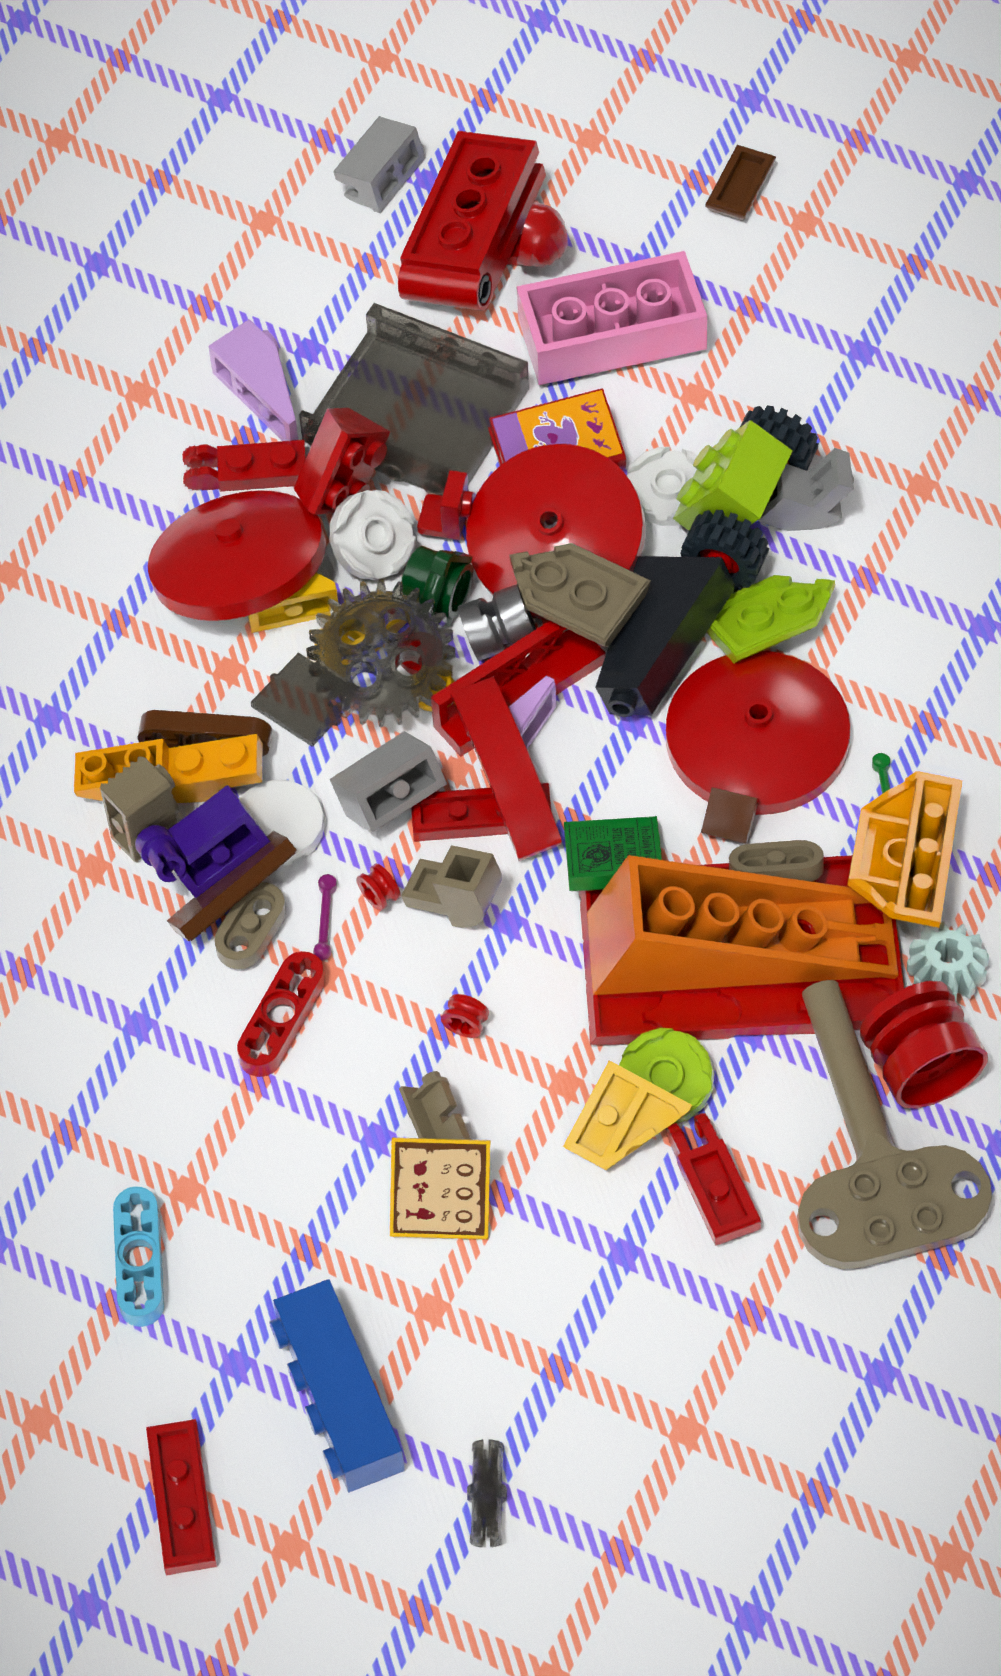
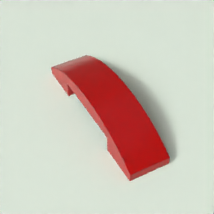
(507, 768)

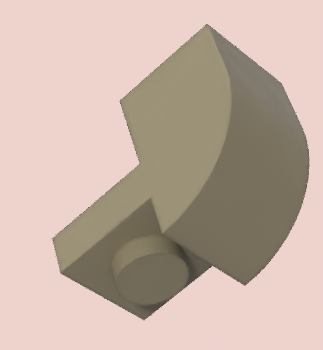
(456, 887)

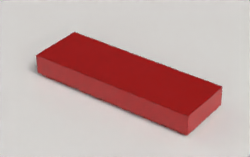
(459, 815)
(181, 1497)

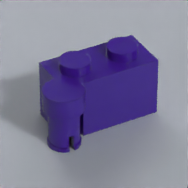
(203, 843)

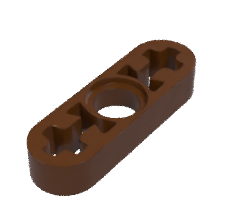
(190, 728)

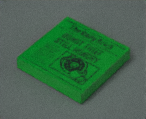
(600, 847)

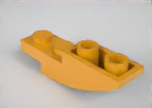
(196, 768)

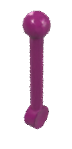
(327, 885)

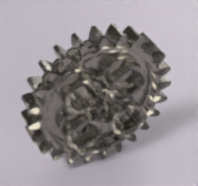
(369, 615)

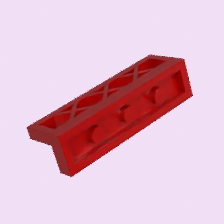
(553, 654)

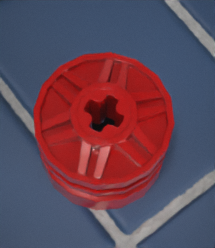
(923, 1044)

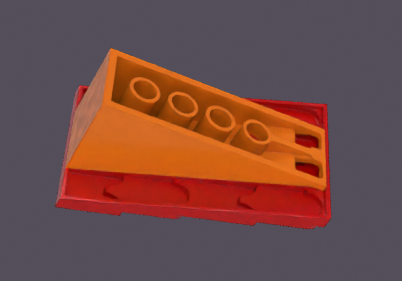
(728, 950)

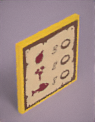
(440, 1188)

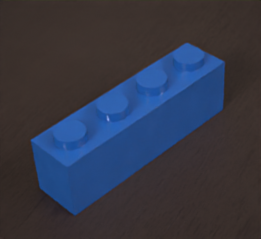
(338, 1386)

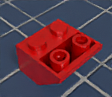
(340, 460)

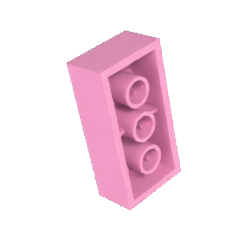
(612, 317)

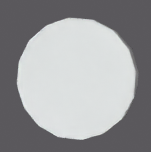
(658, 479)
(372, 534)
(288, 811)

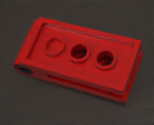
(471, 221)

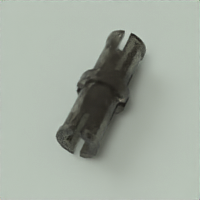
(486, 1493)

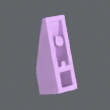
(252, 370)

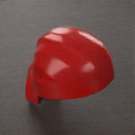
(542, 238)

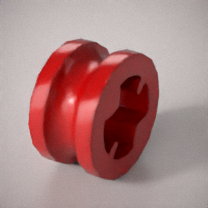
(378, 887)
(465, 1016)

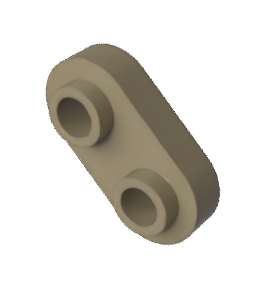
(781, 859)
(247, 928)

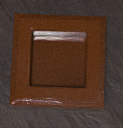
(729, 815)

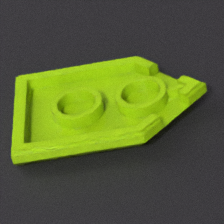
(768, 614)

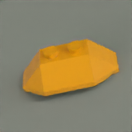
(907, 848)

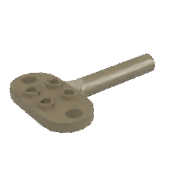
(890, 1197)

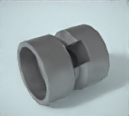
(495, 622)

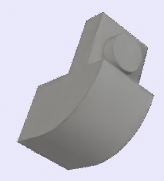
(810, 497)

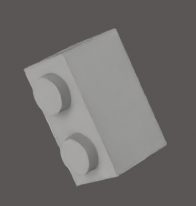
(388, 781)

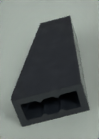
(662, 631)

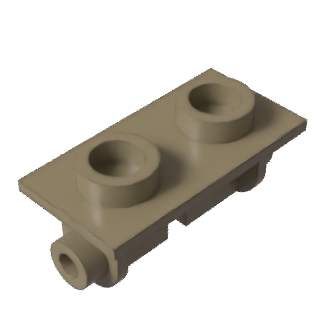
(430, 1108)

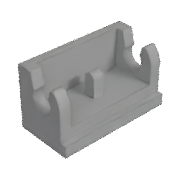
(380, 163)

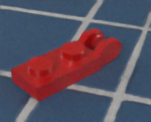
(244, 465)
(714, 1182)

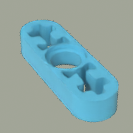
(152, 1272)

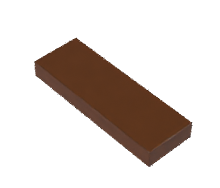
(223, 895)

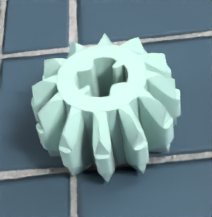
(962, 952)

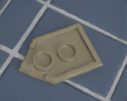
(579, 590)

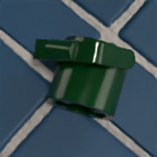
(439, 576)

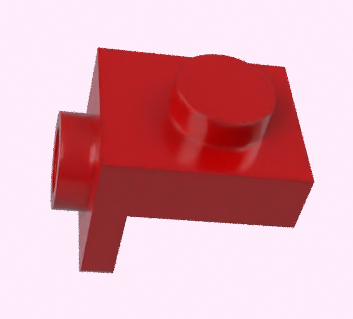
(446, 514)

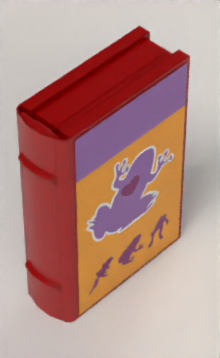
(572, 420)

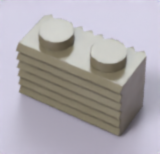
(136, 801)

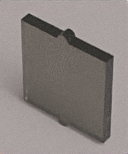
(294, 703)

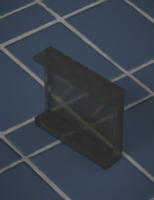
(428, 392)

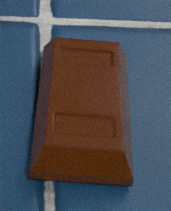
(740, 182)

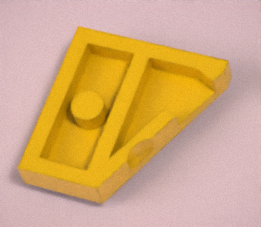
(622, 1117)

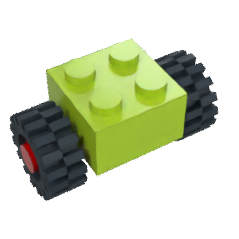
(735, 487)

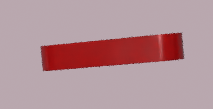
(281, 1034)

